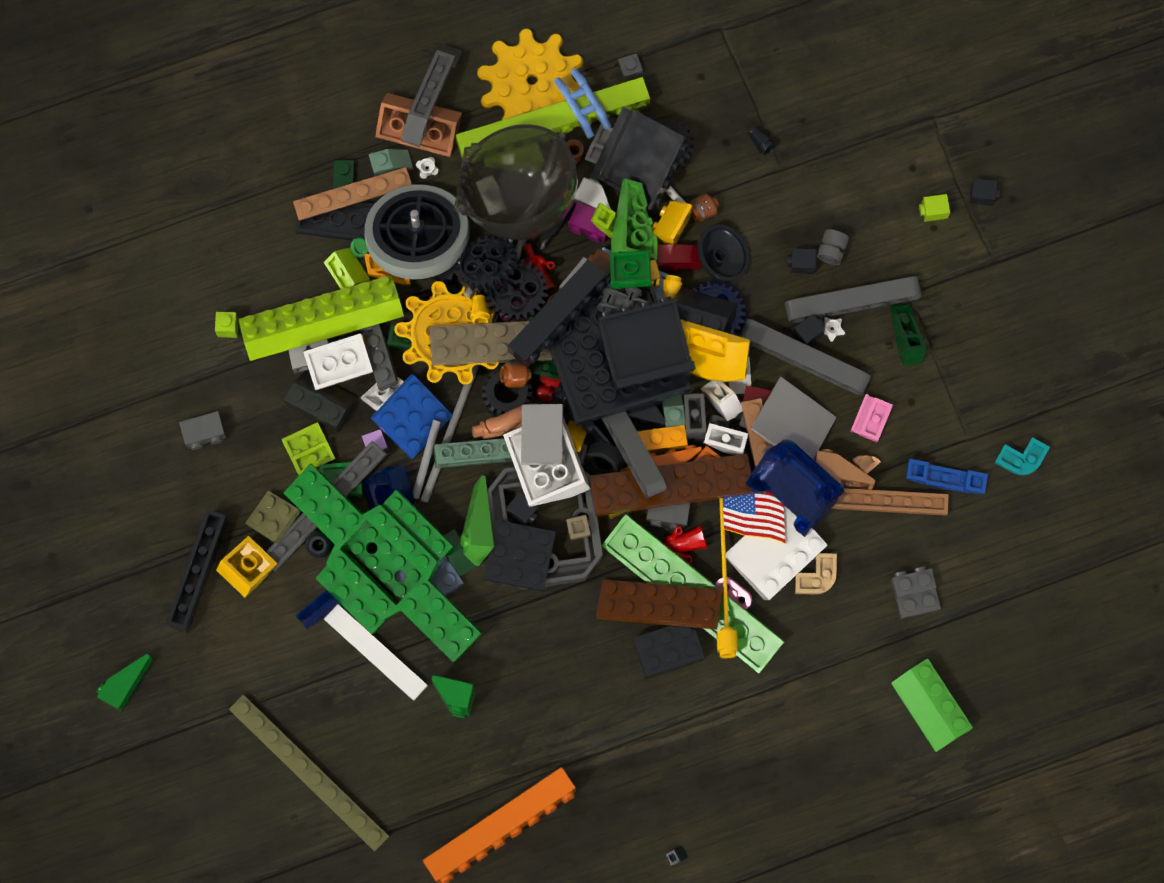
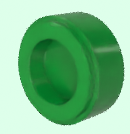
(358, 247)

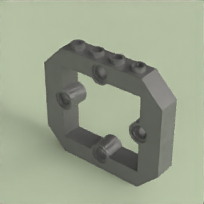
(563, 571)

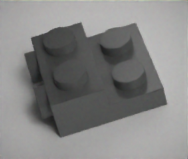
(915, 592)

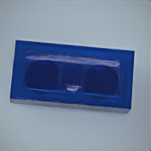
(317, 609)

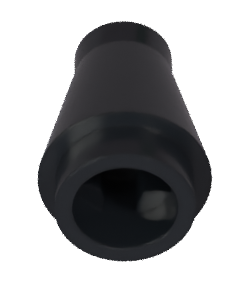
(762, 141)

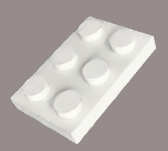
(338, 361)

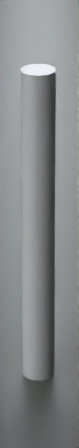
(426, 459)

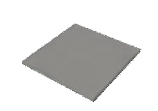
(793, 417)

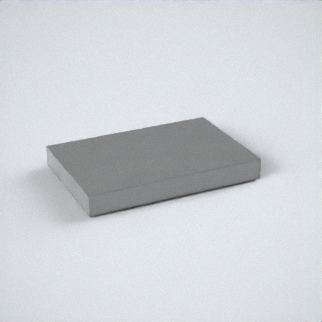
(542, 434)

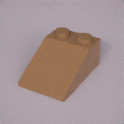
(843, 471)

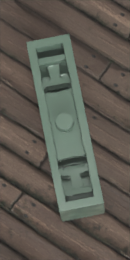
(471, 453)

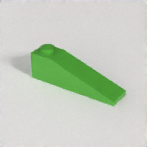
(632, 224)
(477, 531)

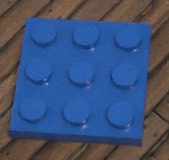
(409, 416)

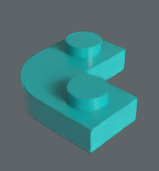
(1023, 463)

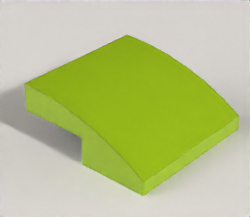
(308, 447)

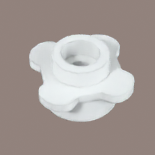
(422, 164)

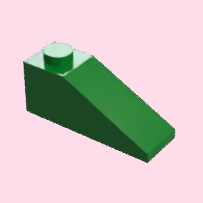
(122, 684)

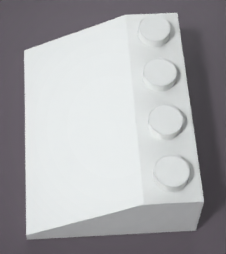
(548, 481)
(770, 563)

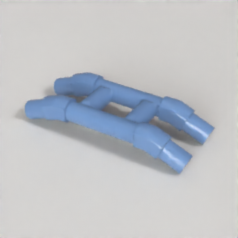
(581, 113)

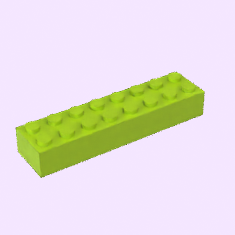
(320, 317)

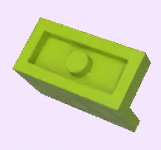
(346, 268)

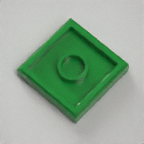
(630, 269)

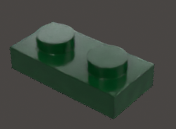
(343, 173)

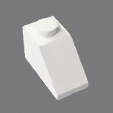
(591, 193)
(722, 399)
(726, 439)

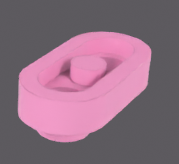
(736, 591)

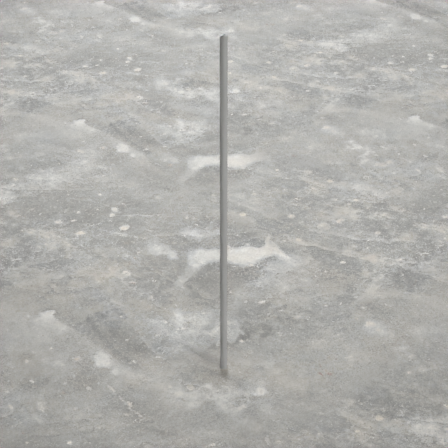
(464, 394)

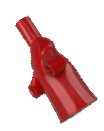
(539, 261)
(686, 541)

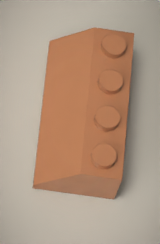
(441, 126)

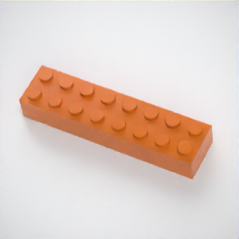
(499, 826)

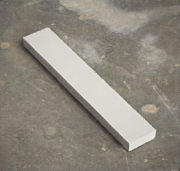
(375, 652)

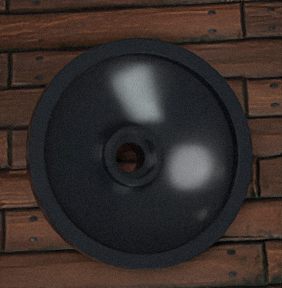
(729, 249)

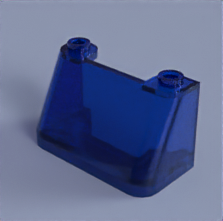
(797, 484)

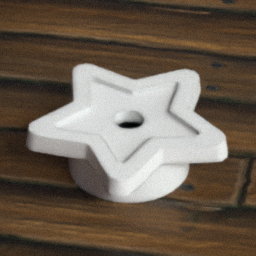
(836, 324)

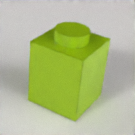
(934, 207)
(226, 324)

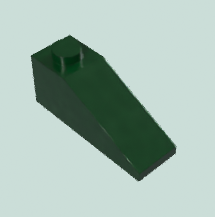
(907, 335)

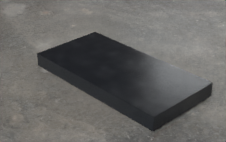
(342, 223)

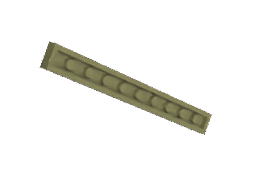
(309, 773)

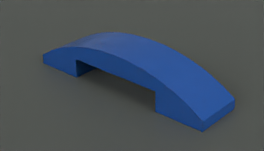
(946, 478)

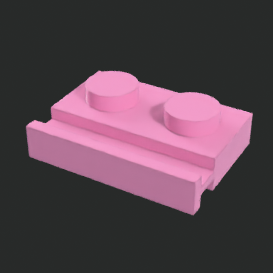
(871, 418)

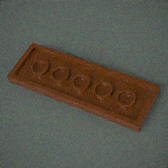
(659, 604)

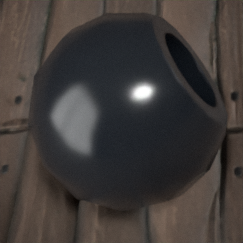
(318, 544)

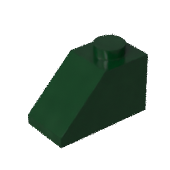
(456, 556)

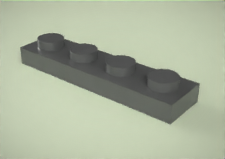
(380, 357)

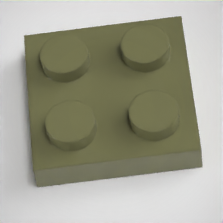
(272, 517)

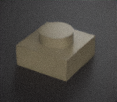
(578, 527)

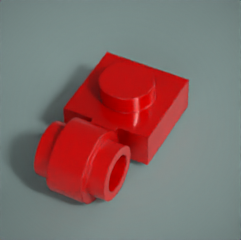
(544, 392)

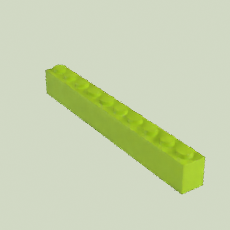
(560, 115)

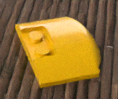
(716, 353)

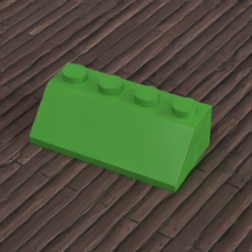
(931, 705)

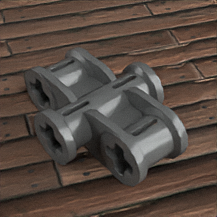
(620, 300)

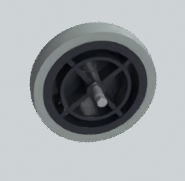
(416, 232)

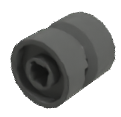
(832, 247)

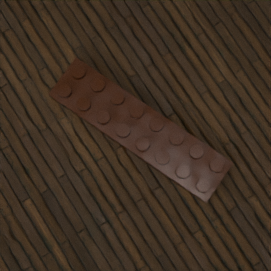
(684, 484)

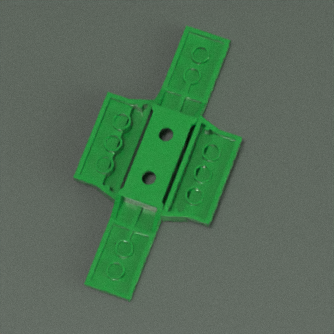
(404, 543)

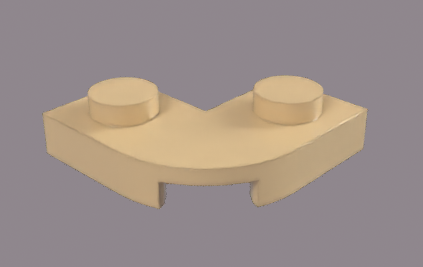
(820, 581)

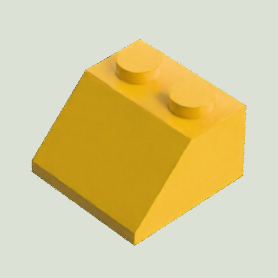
(672, 222)
(246, 566)

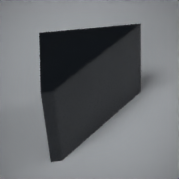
(676, 855)

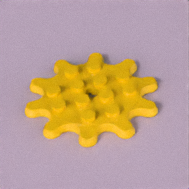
(518, 64)
(440, 310)

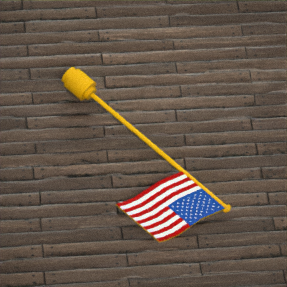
(750, 516)

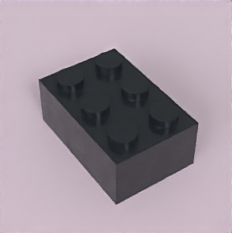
(668, 650)

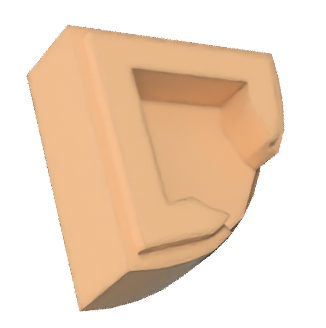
(866, 463)

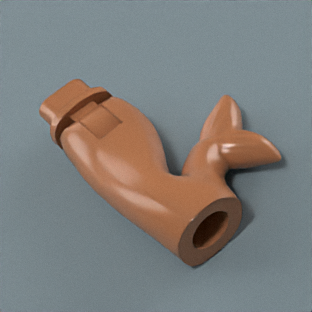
(499, 425)

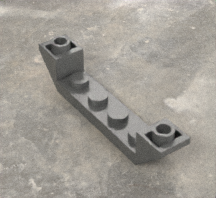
(428, 94)

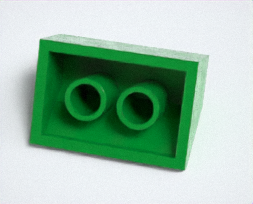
(456, 695)

